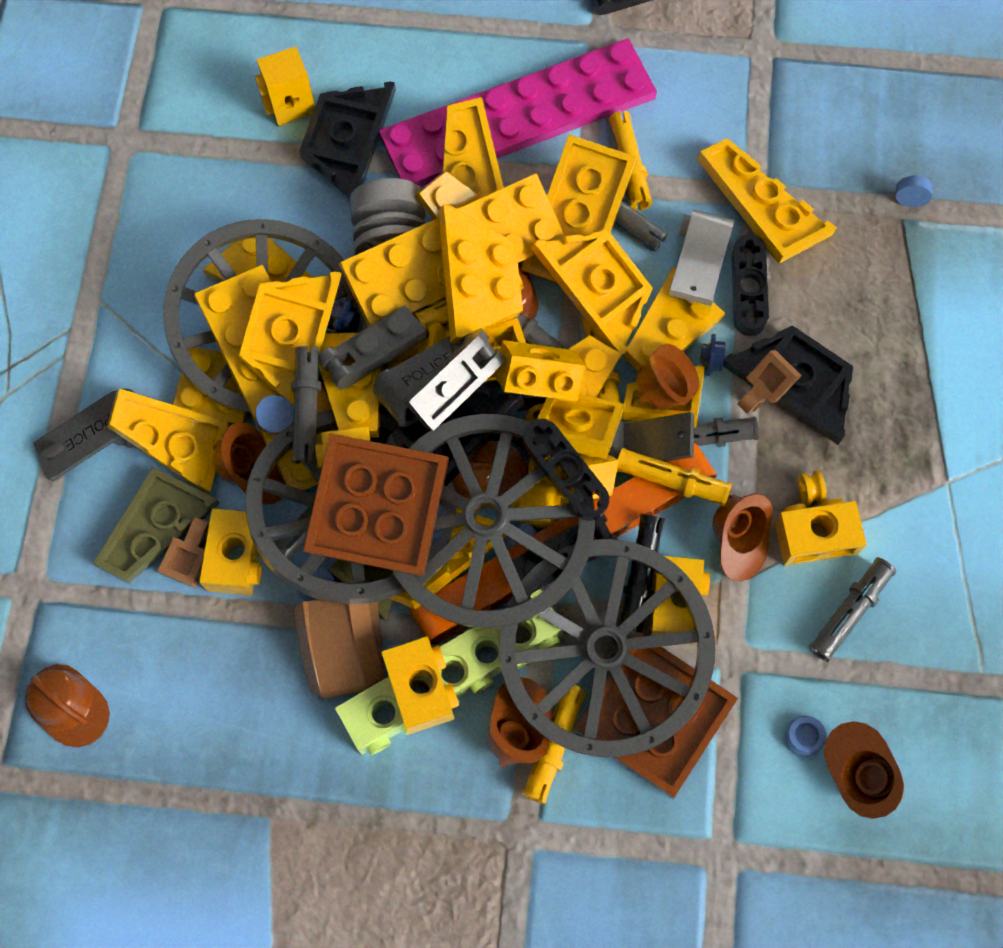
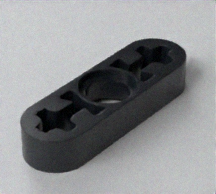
(758, 272)
(557, 439)

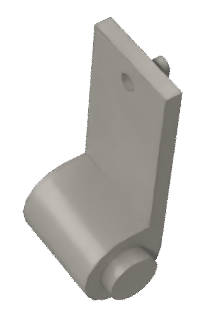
(701, 256)

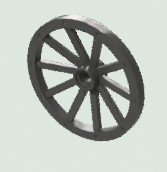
(208, 247)
(262, 537)
(572, 569)
(692, 694)

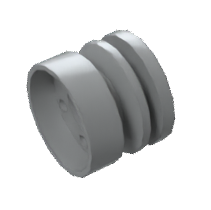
(384, 211)

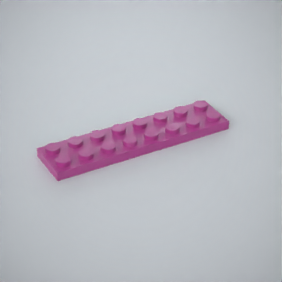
(528, 109)

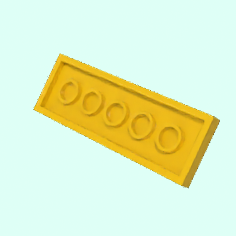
(411, 267)
(227, 314)

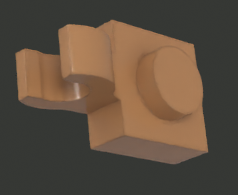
(770, 381)
(185, 558)

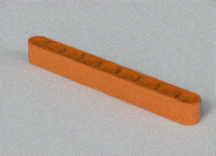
(623, 514)

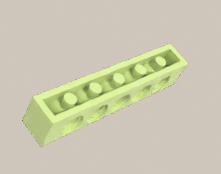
(461, 651)

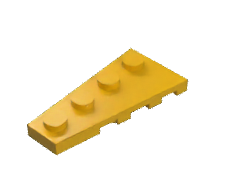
(763, 202)

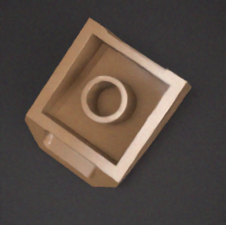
(340, 646)

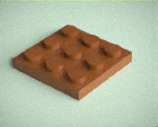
(376, 504)
(674, 759)

